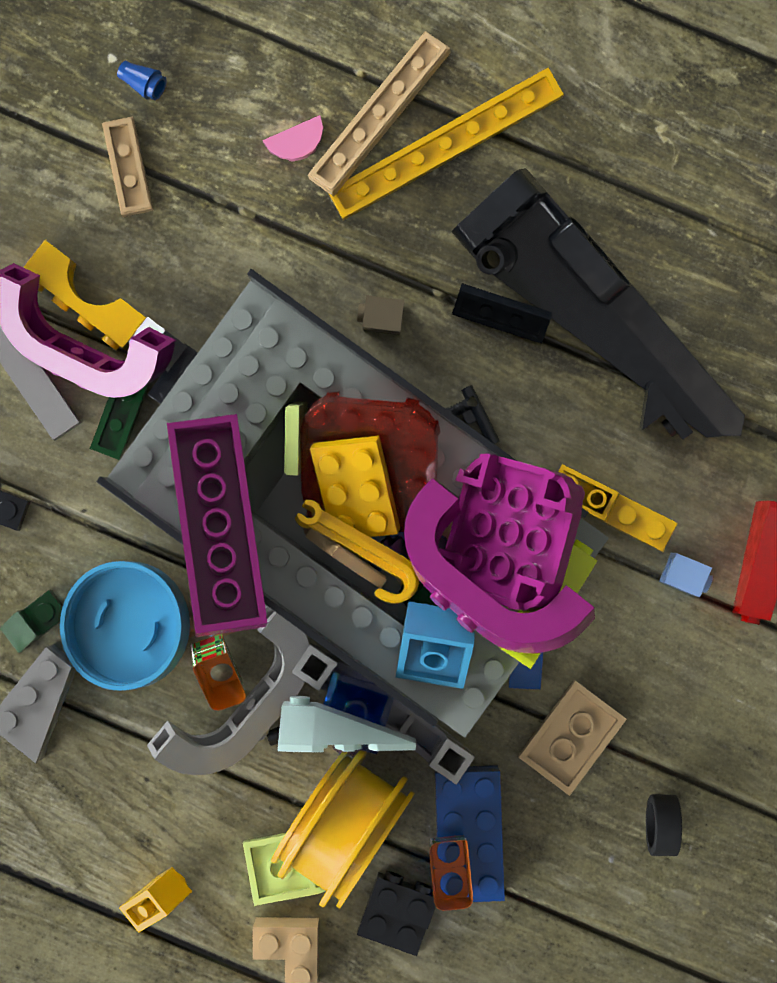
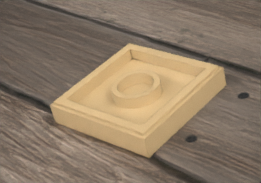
(347, 558)

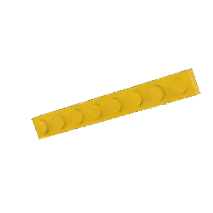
(447, 143)

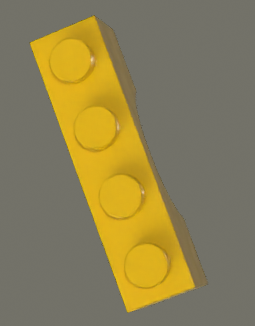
(56, 274)

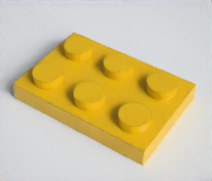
(356, 484)

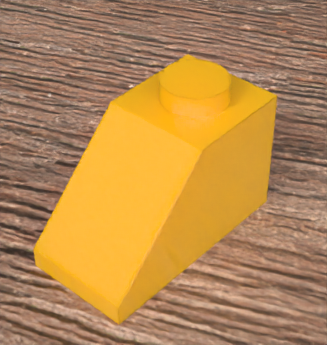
(156, 899)

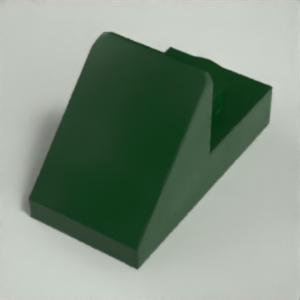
(33, 621)

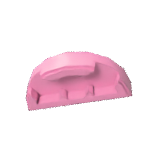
(297, 141)

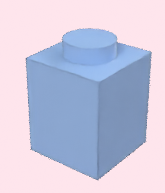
(686, 575)

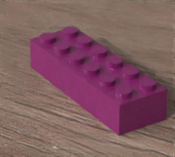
(216, 525)

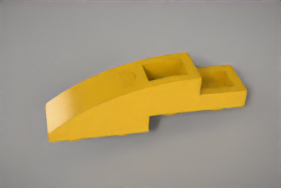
(623, 512)

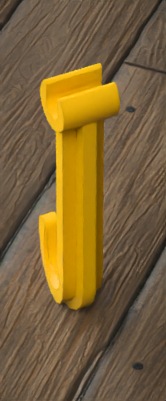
(365, 548)

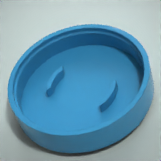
(124, 625)

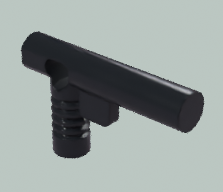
(474, 413)

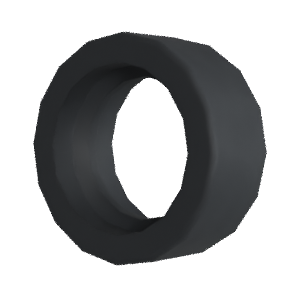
(663, 825)

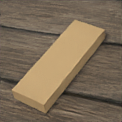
(127, 166)

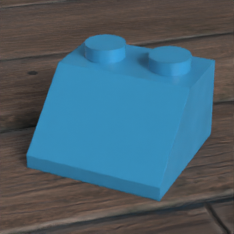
(434, 647)

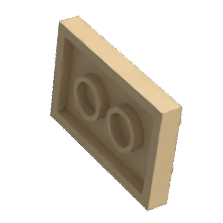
(572, 737)

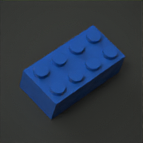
(473, 811)

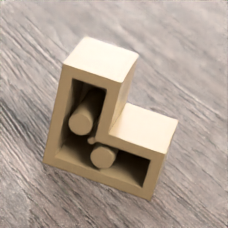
(289, 940)

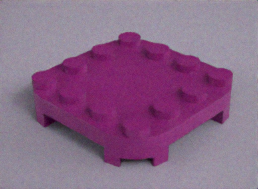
(514, 530)

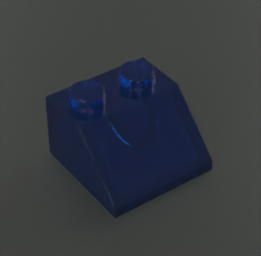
(359, 699)

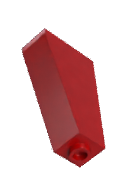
(758, 577)

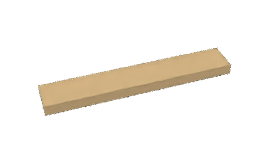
(379, 113)

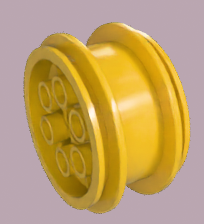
(341, 827)

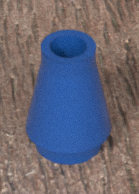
(144, 80)

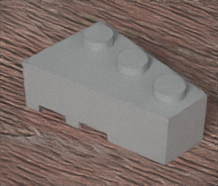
(35, 702)

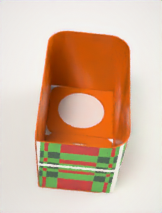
(218, 693)
(451, 902)

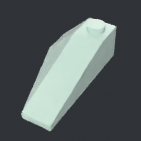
(314, 726)

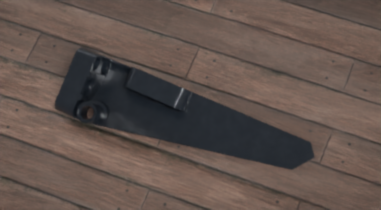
(567, 273)

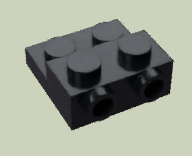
(397, 912)

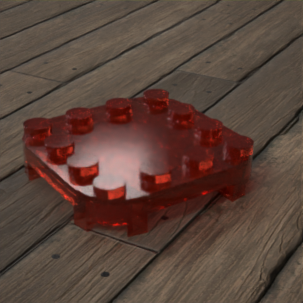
(406, 437)

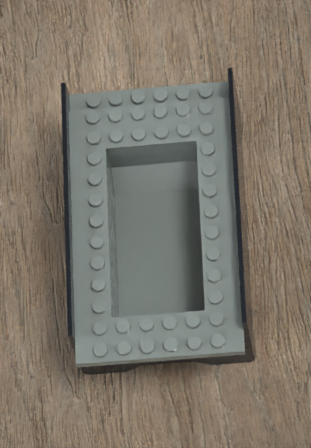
(254, 366)

